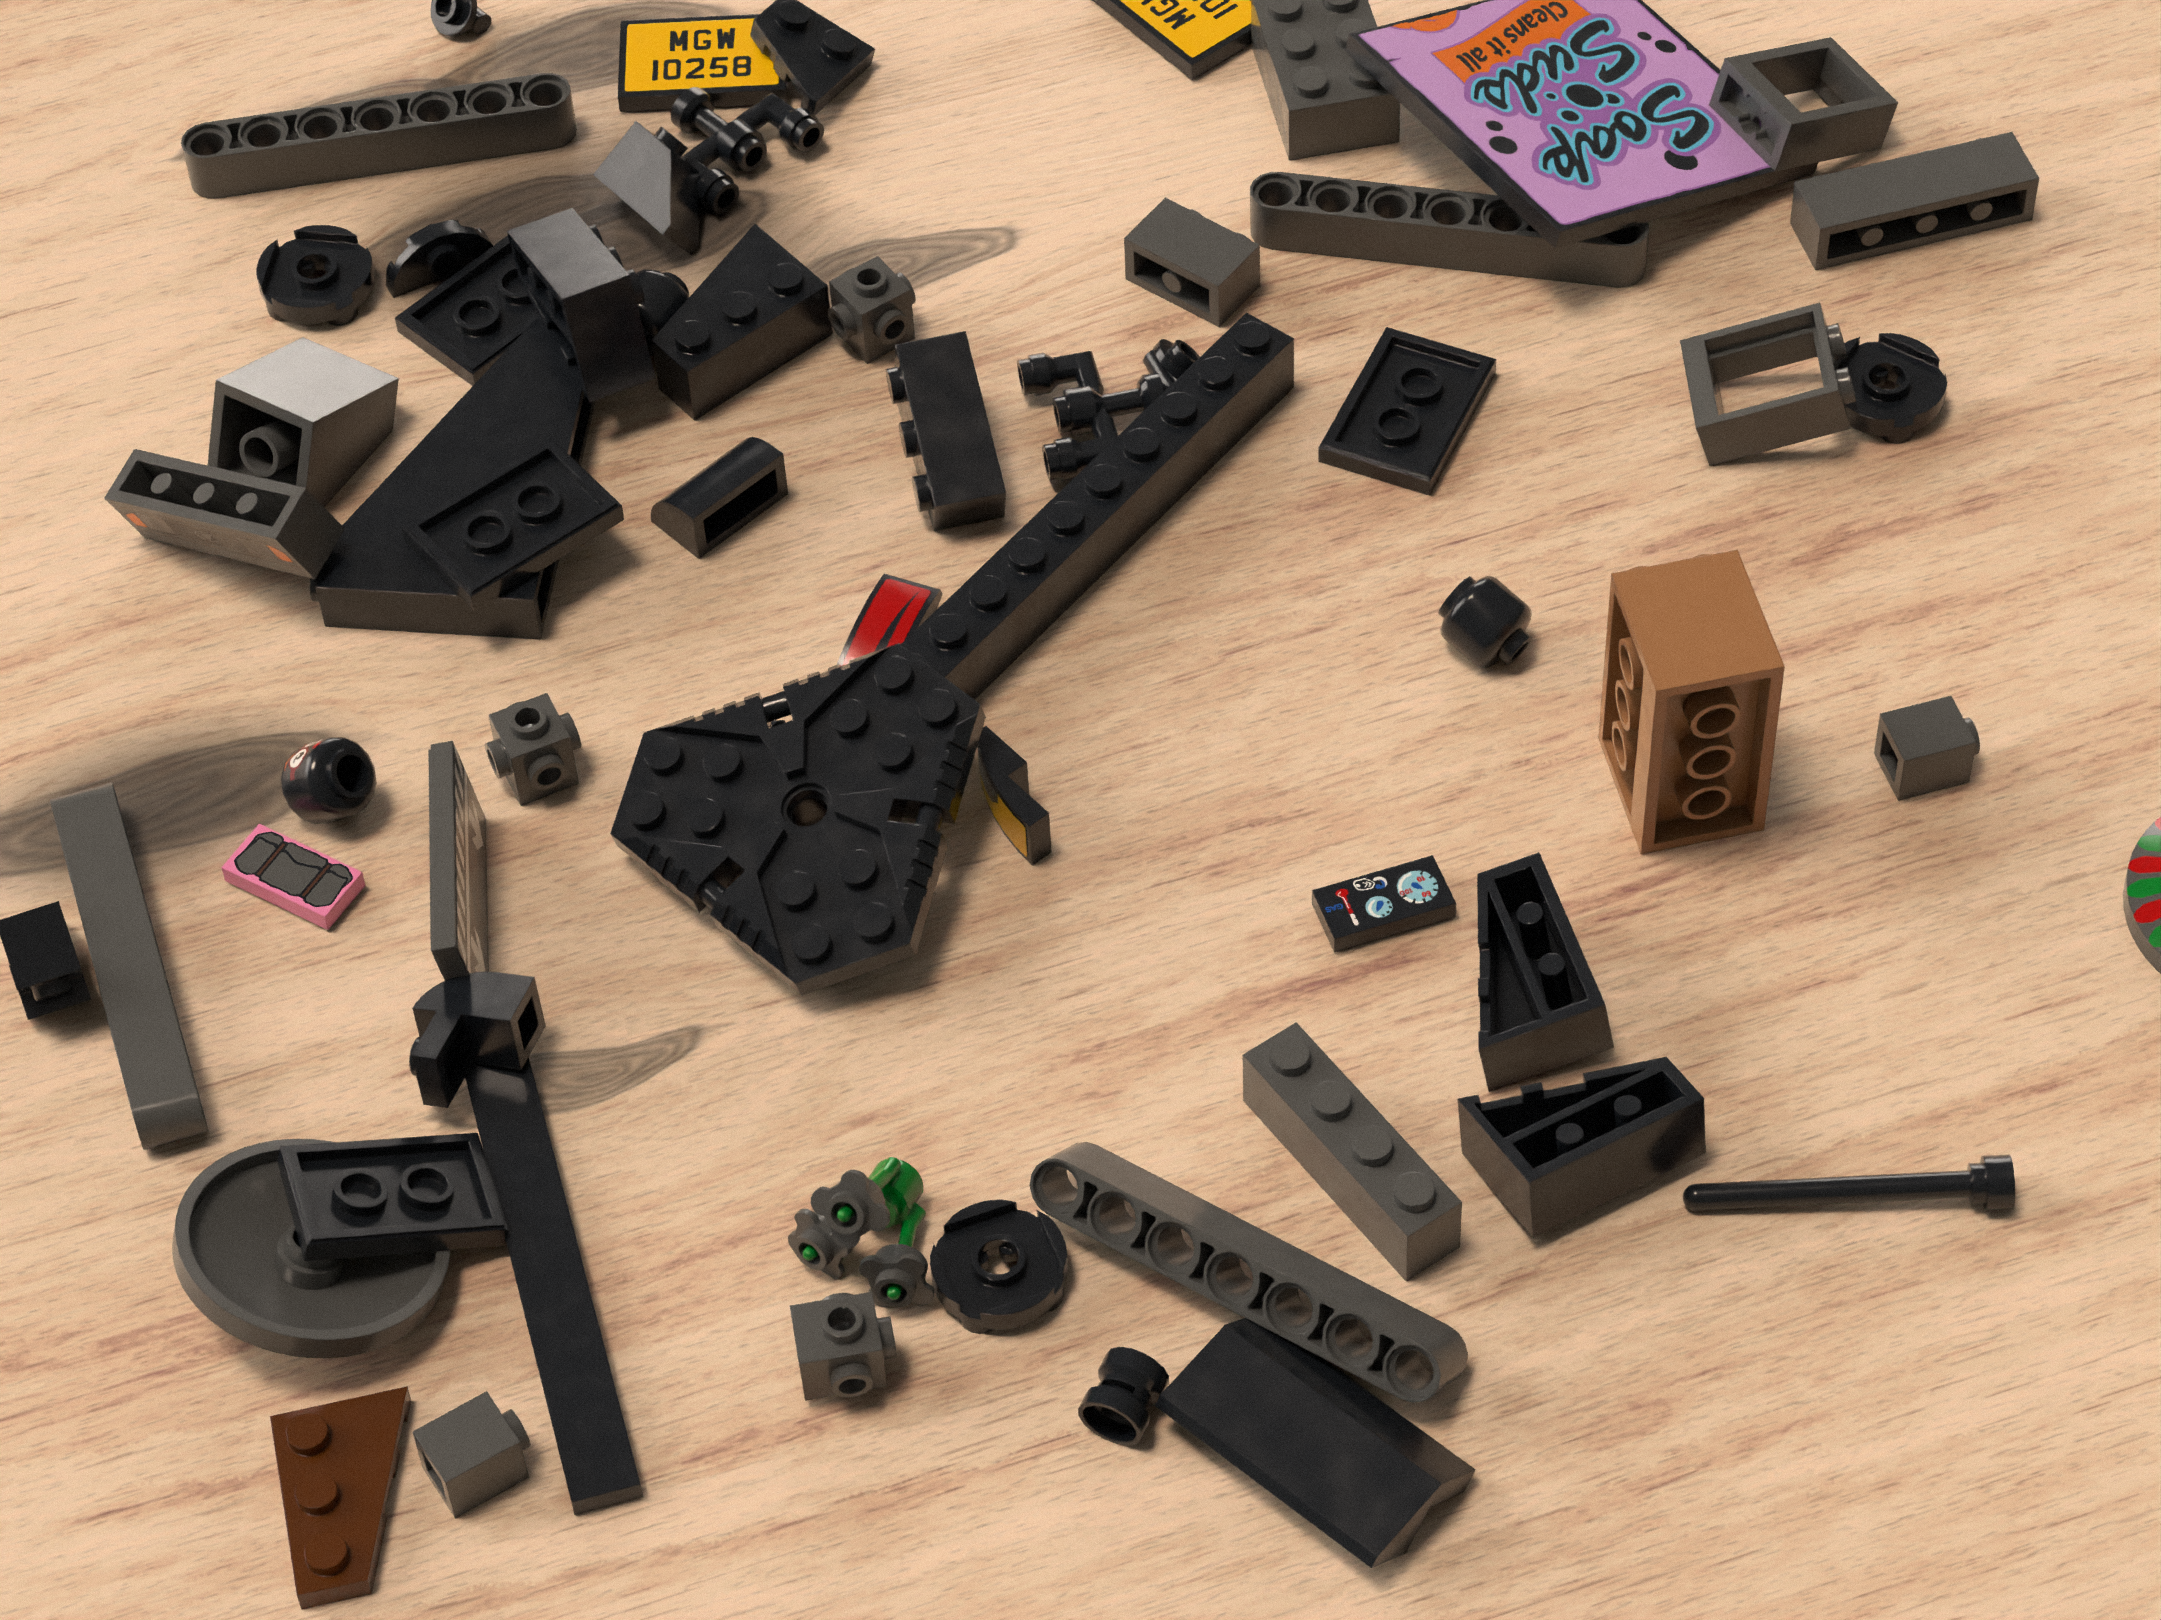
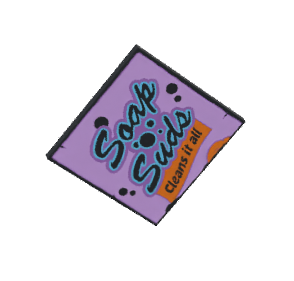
(1569, 110)

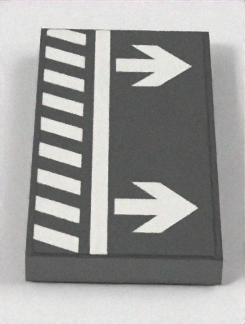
(456, 867)

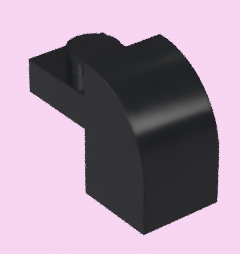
(43, 960)
(471, 1021)

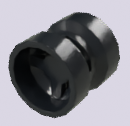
(1125, 1392)

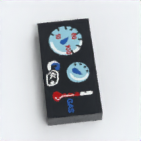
(1383, 903)

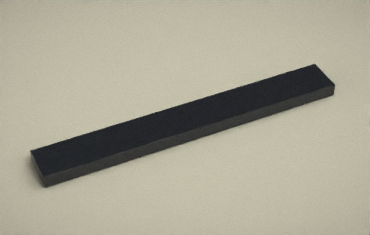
(553, 1289)

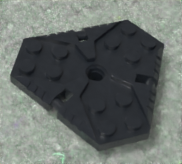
(809, 813)

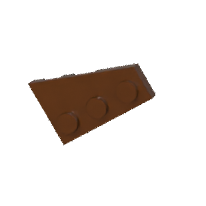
(336, 1489)

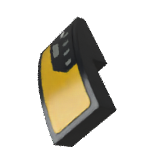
(1007, 795)

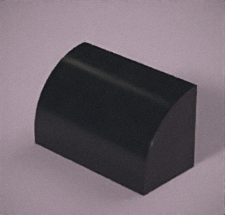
(723, 496)

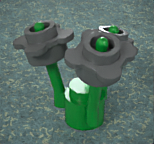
(863, 1205)

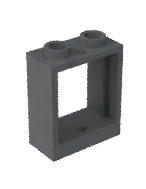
(1755, 87)
(1754, 349)

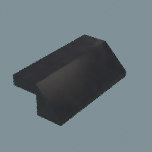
(1314, 1439)

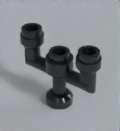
(738, 141)
(1081, 408)

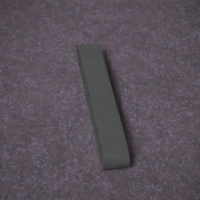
(379, 135)
(1431, 230)
(128, 967)
(1276, 1269)

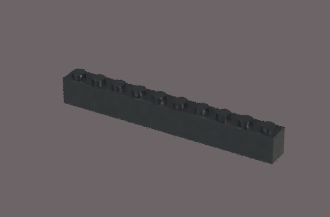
(1107, 507)

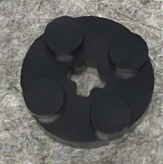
(328, 299)
(1913, 401)
(999, 1300)

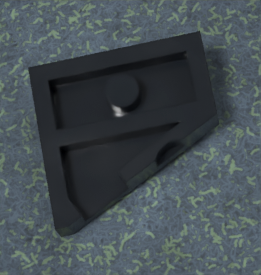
(810, 51)

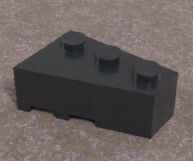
(588, 297)
(740, 325)
(946, 431)
(1533, 979)
(1583, 1142)

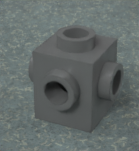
(872, 309)
(533, 748)
(841, 1345)

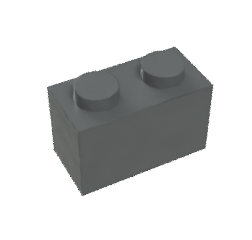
(1192, 262)

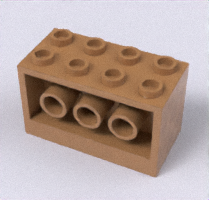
(1689, 701)

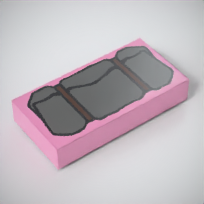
(293, 876)

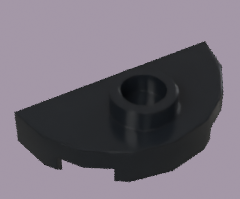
(435, 255)

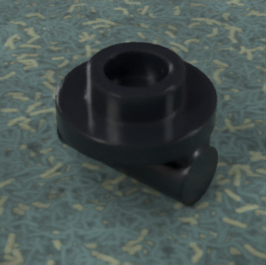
(457, 16)
(1170, 360)

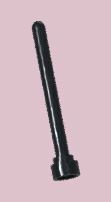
(1983, 1183)

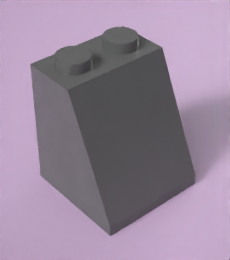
(301, 417)

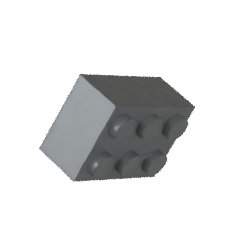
(1313, 85)

